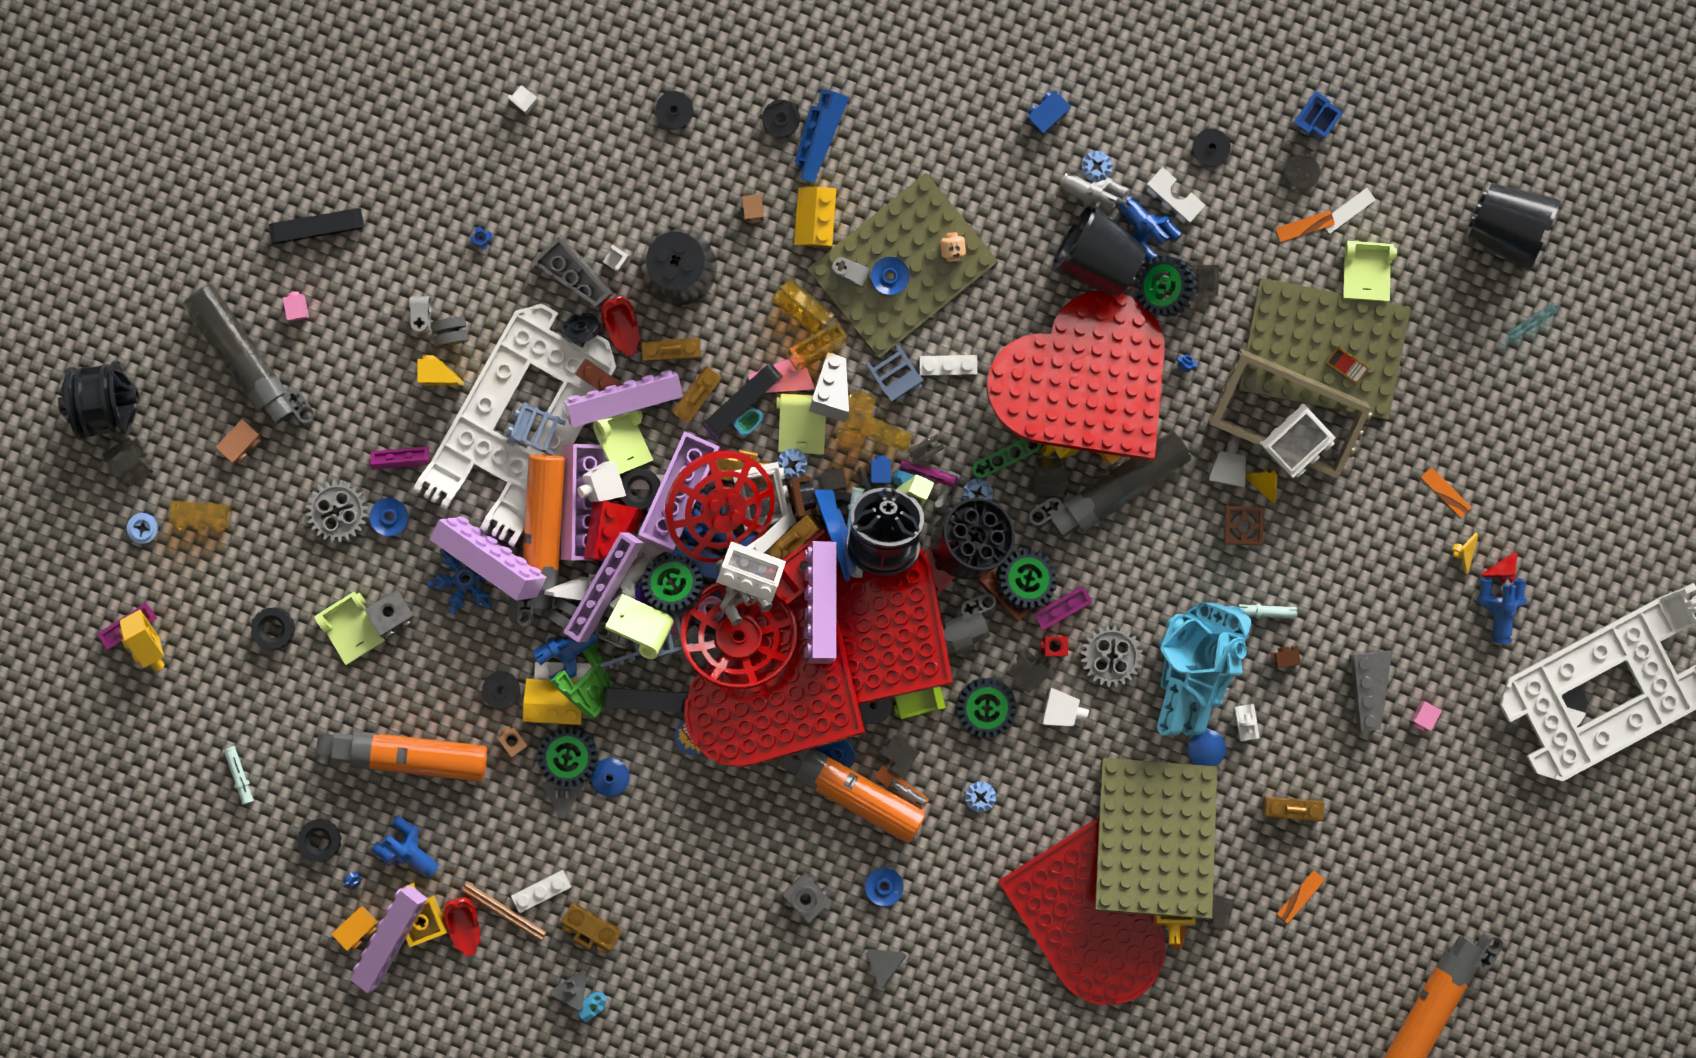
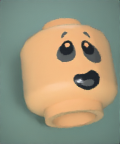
(952, 247)

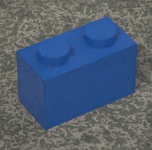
(1048, 112)
(880, 470)

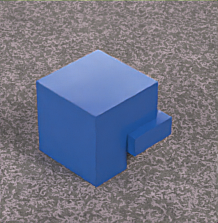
(1318, 116)

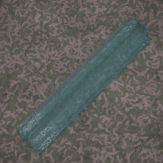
(1533, 321)

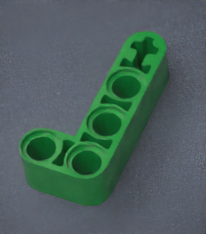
(1005, 455)

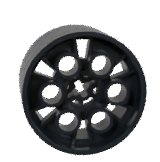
(955, 560)

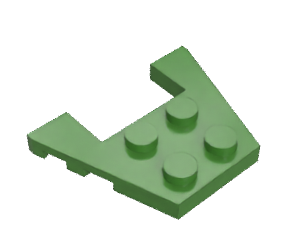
(588, 690)

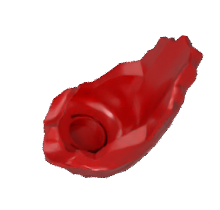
(621, 324)
(462, 924)

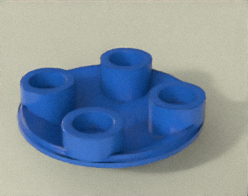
(1206, 748)

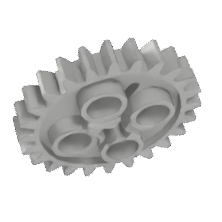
(343, 527)
(1129, 657)

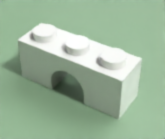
(1160, 187)

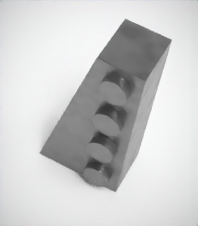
(569, 268)
(1370, 683)

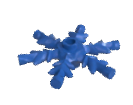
(462, 586)

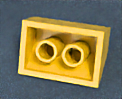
(815, 217)
(436, 373)
(548, 705)

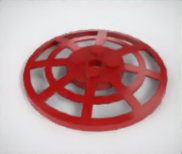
(715, 500)
(736, 649)

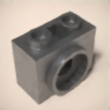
(387, 625)
(807, 885)

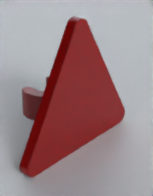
(1504, 569)

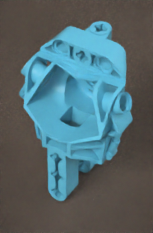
(1189, 674)

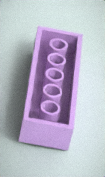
(577, 510)
(654, 528)
(488, 558)
(821, 603)

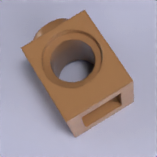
(753, 208)
(512, 749)

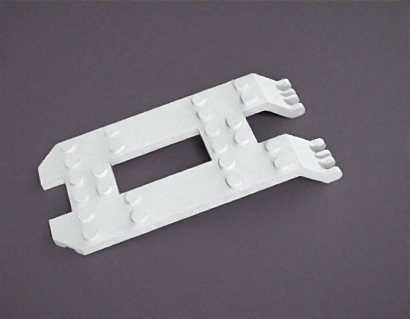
(472, 433)
(1629, 639)

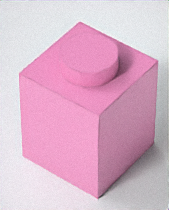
(295, 306)
(1425, 716)

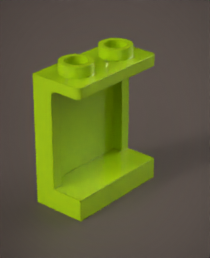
(919, 702)

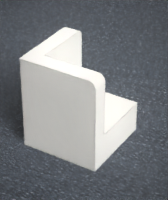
(523, 99)
(616, 259)

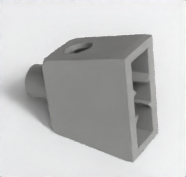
(1228, 467)

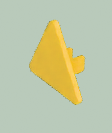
(1265, 483)
(1465, 552)

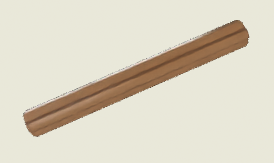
(503, 911)

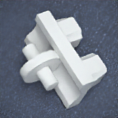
(1246, 722)

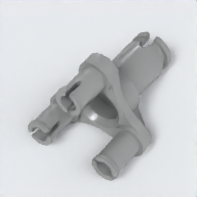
(1093, 193)
(629, 582)
(735, 597)

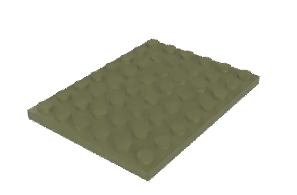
(910, 231)
(1302, 328)
(1156, 838)

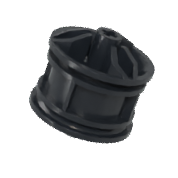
(98, 400)
(884, 531)

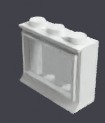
(1298, 441)
(780, 492)
(751, 571)

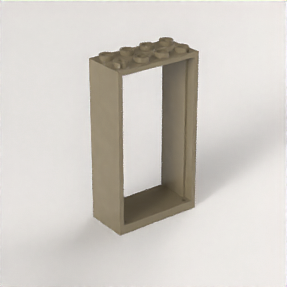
(1355, 432)

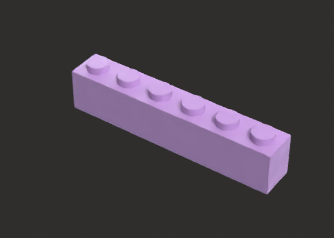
(623, 399)
(603, 587)
(388, 939)

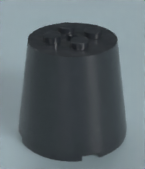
(1513, 223)
(1099, 253)
(684, 282)

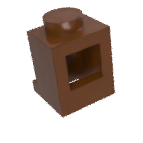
(1286, 657)

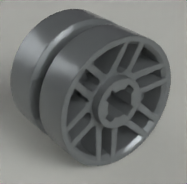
(449, 331)
(565, 614)

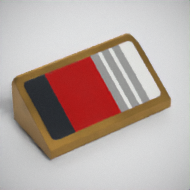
(1347, 365)

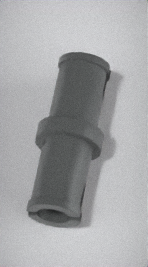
(906, 794)

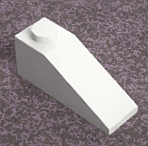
(572, 589)

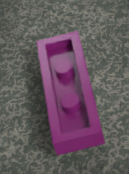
(399, 458)
(1062, 607)
(111, 635)

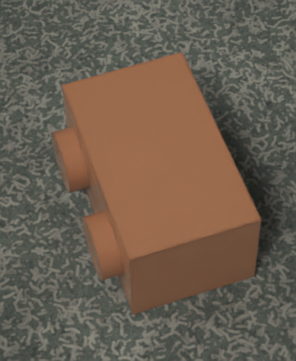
(239, 441)

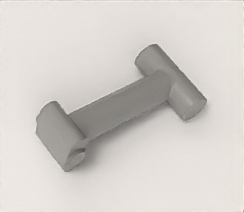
(944, 493)

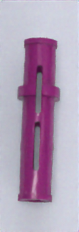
(936, 476)

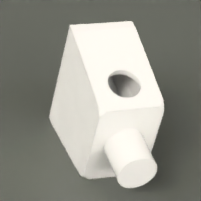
(602, 483)
(1062, 709)

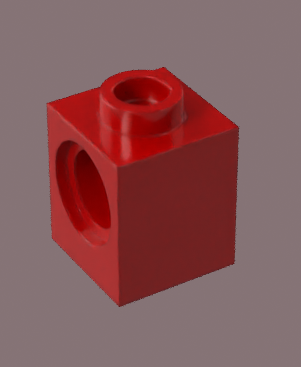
(1063, 646)

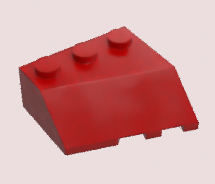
(606, 524)

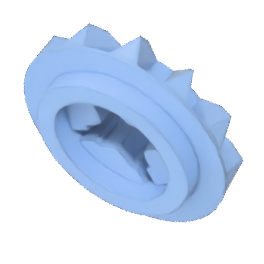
(1096, 175)
(793, 454)
(974, 484)
(135, 533)
(980, 787)

